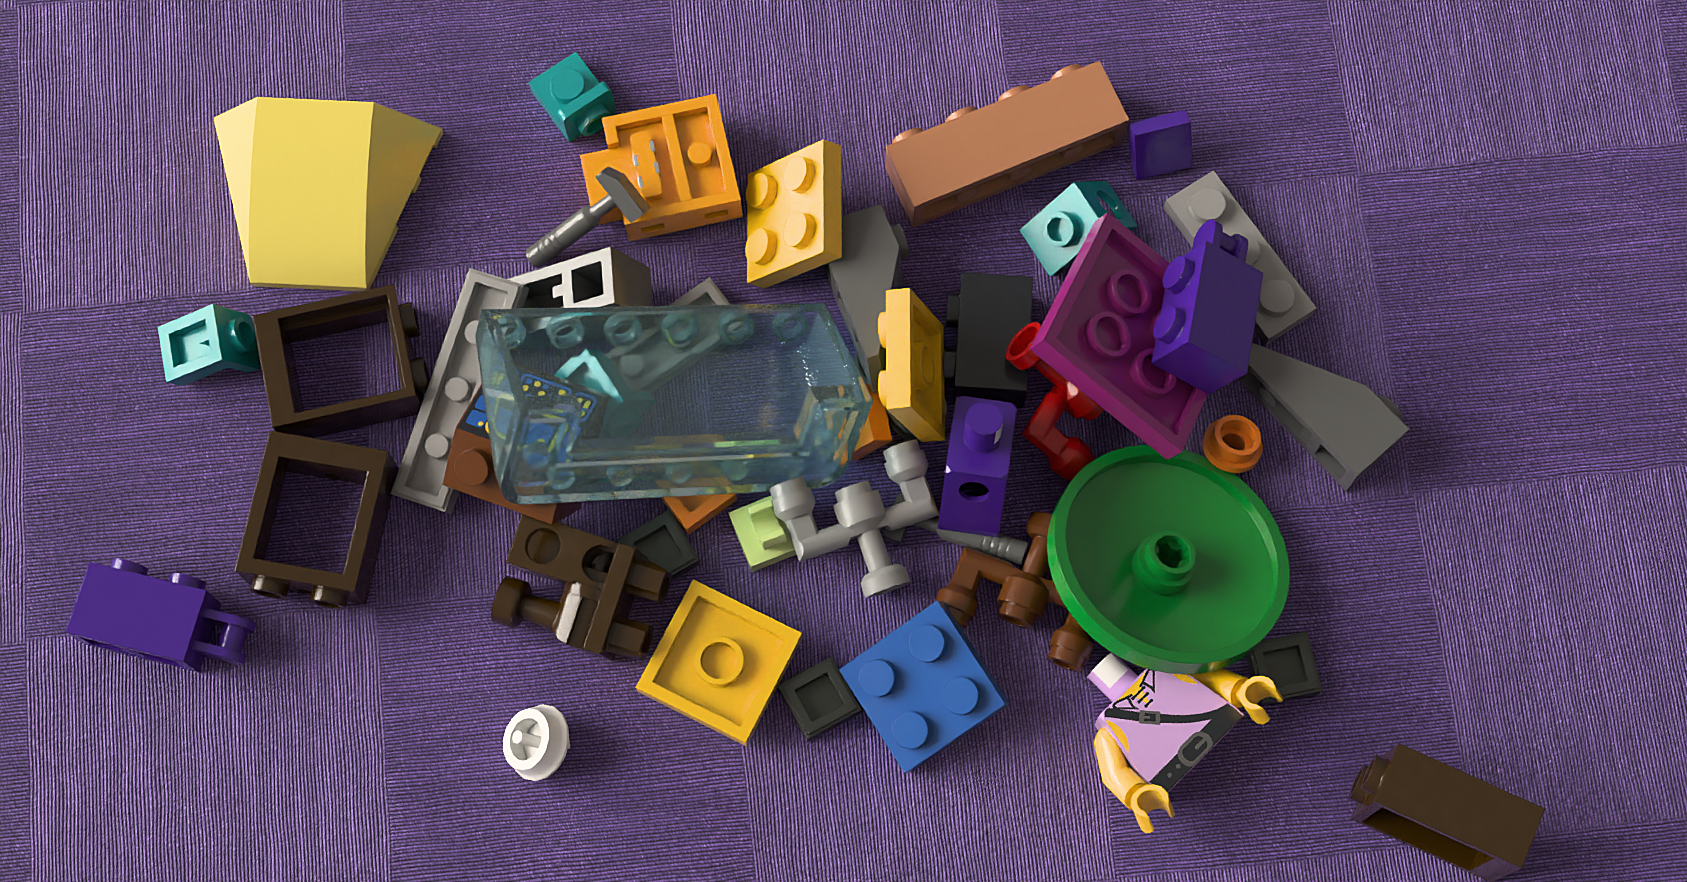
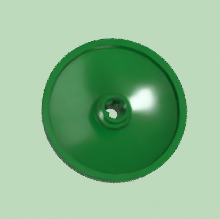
(1168, 560)

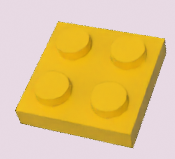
(794, 214)
(913, 375)
(719, 662)

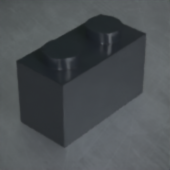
(987, 317)

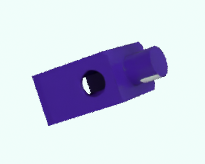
(980, 454)

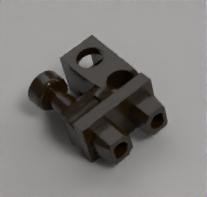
(597, 593)

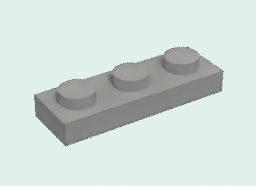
(1281, 298)

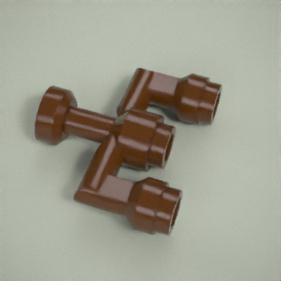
(1022, 596)

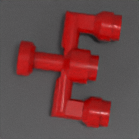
(1065, 453)

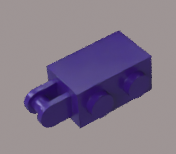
(1208, 311)
(154, 617)

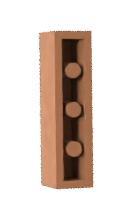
(1005, 142)

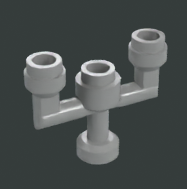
(861, 516)

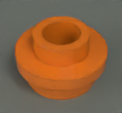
(1239, 433)

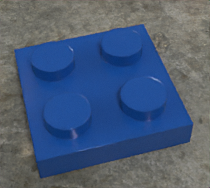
(924, 686)

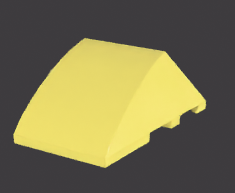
(320, 186)

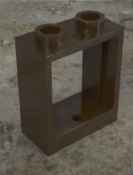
(285, 326)
(326, 460)
(1445, 813)

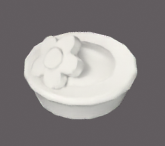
(536, 742)

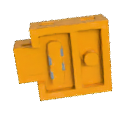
(676, 163)

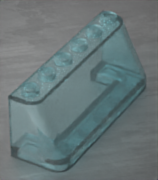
(666, 400)

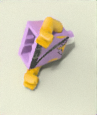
(1165, 727)

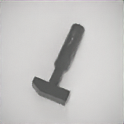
(620, 193)
(1001, 547)

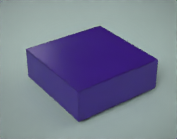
(1160, 144)

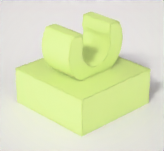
(761, 534)

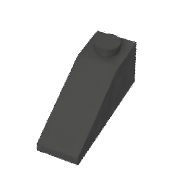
(861, 277)
(589, 280)
(1326, 413)

